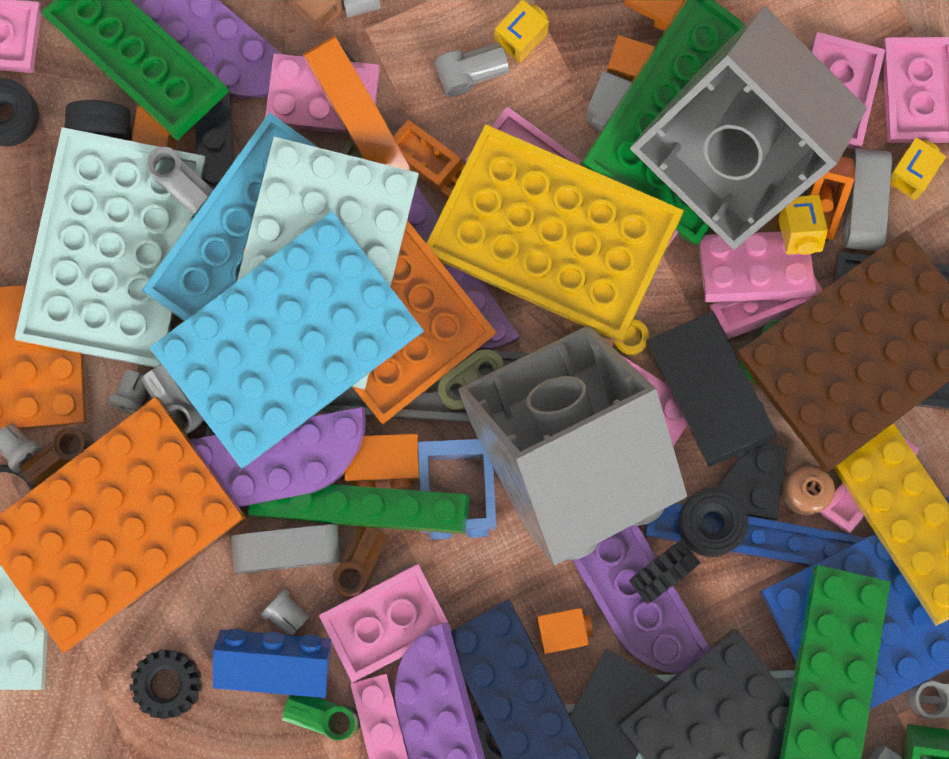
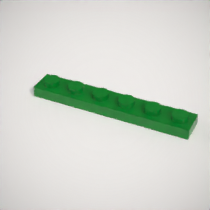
(372, 508)

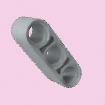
(868, 200)
(285, 549)

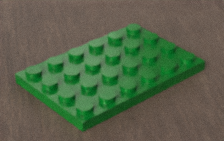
(682, 50)

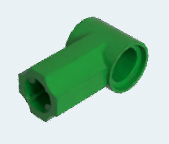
(318, 715)

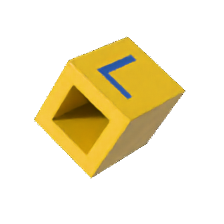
(522, 30)
(916, 168)
(803, 225)

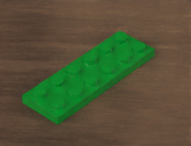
(139, 59)
(835, 666)

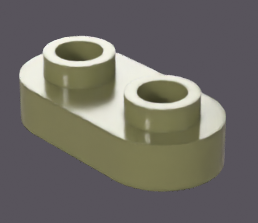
(466, 373)

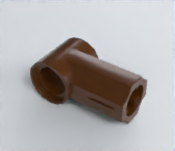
(54, 455)
(361, 558)

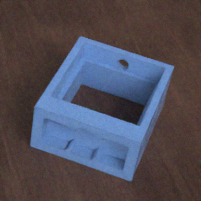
(460, 450)

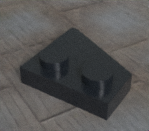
(758, 480)

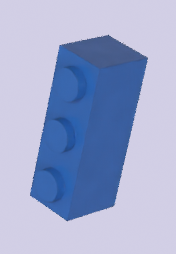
(272, 663)

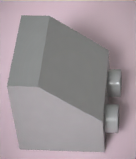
(751, 129)
(576, 443)

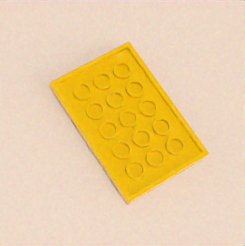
(553, 233)

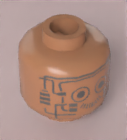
(796, 493)

